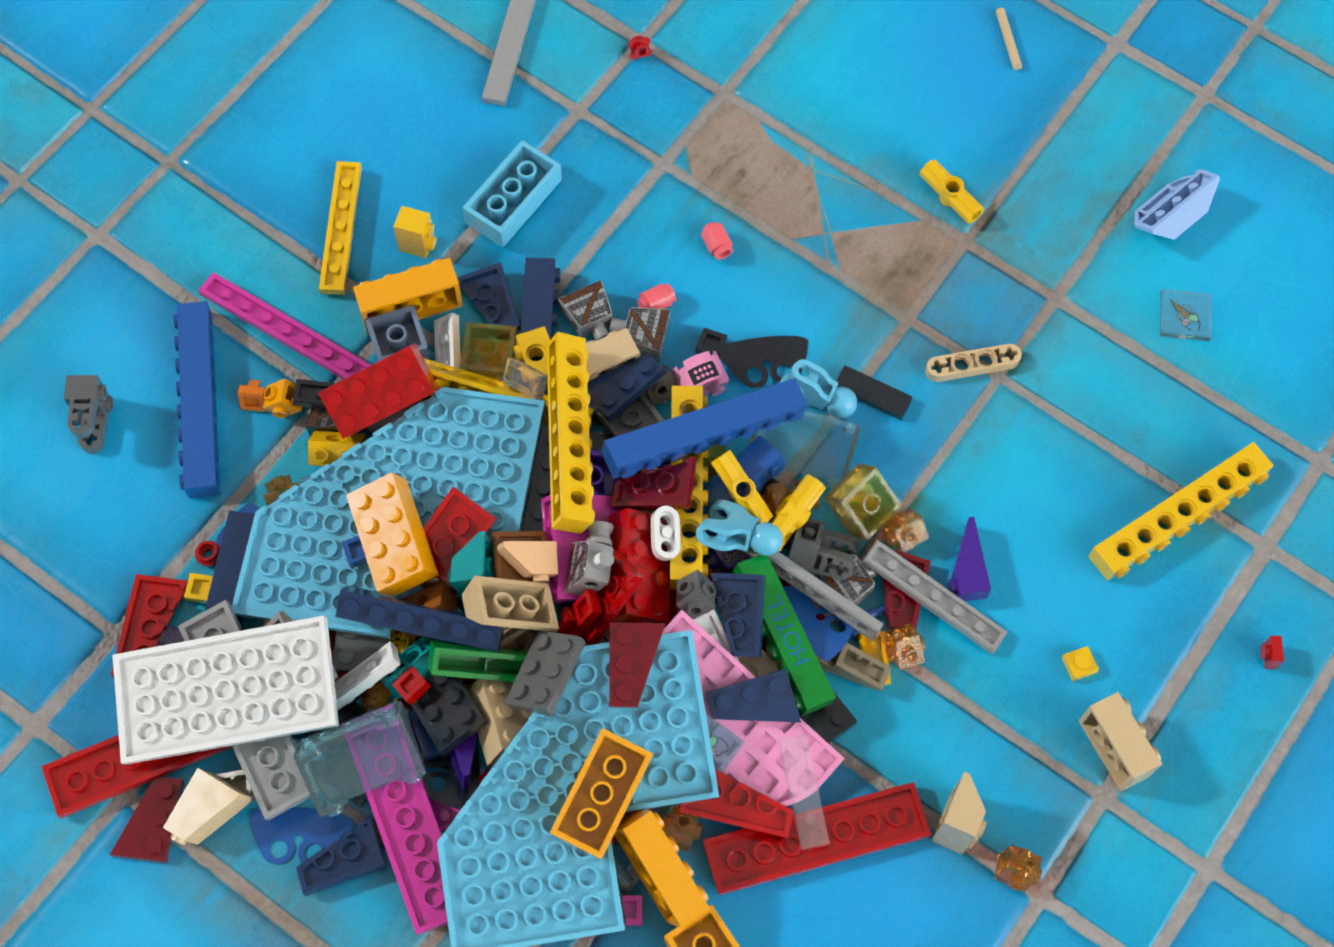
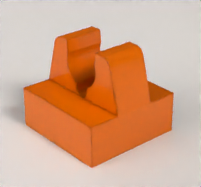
(251, 396)

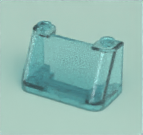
(815, 445)
(359, 757)

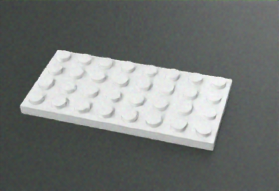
(225, 690)

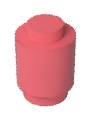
(717, 240)
(657, 297)

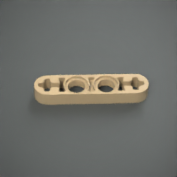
(972, 359)

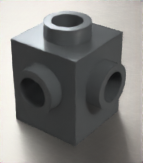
(662, 389)
(695, 594)

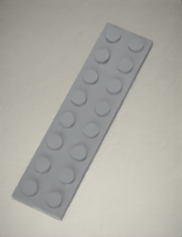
(265, 762)

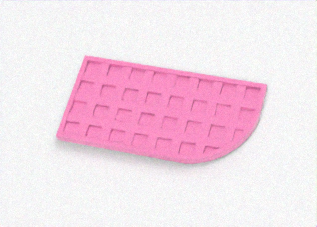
(760, 757)

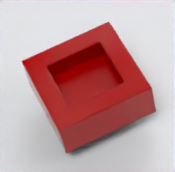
(587, 608)
(1272, 652)
(411, 685)

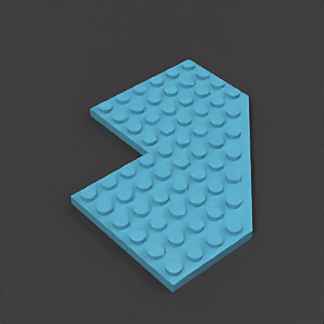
(451, 440)
(498, 862)

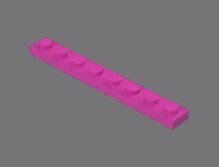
(281, 327)

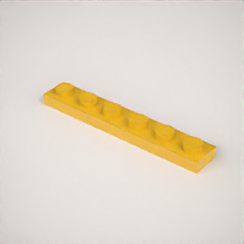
(340, 228)

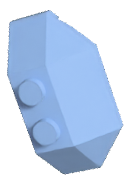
(1177, 205)

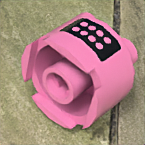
(703, 371)

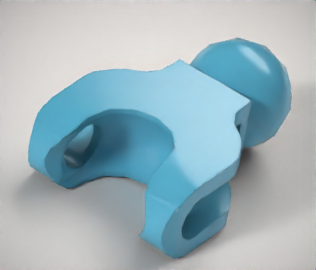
(822, 390)
(738, 530)

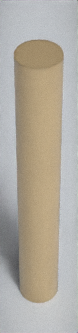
(1008, 38)

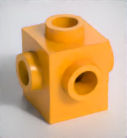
(279, 399)

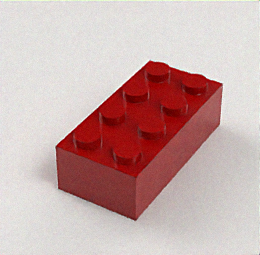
(379, 390)
(633, 539)

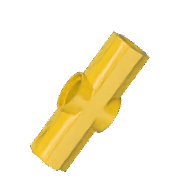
(943, 181)
(731, 475)
(795, 509)

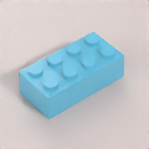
(512, 193)

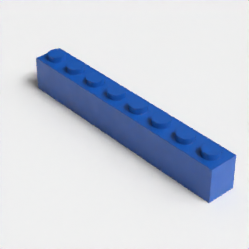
(198, 400)
(704, 428)

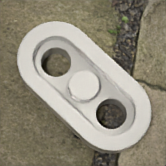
(665, 534)

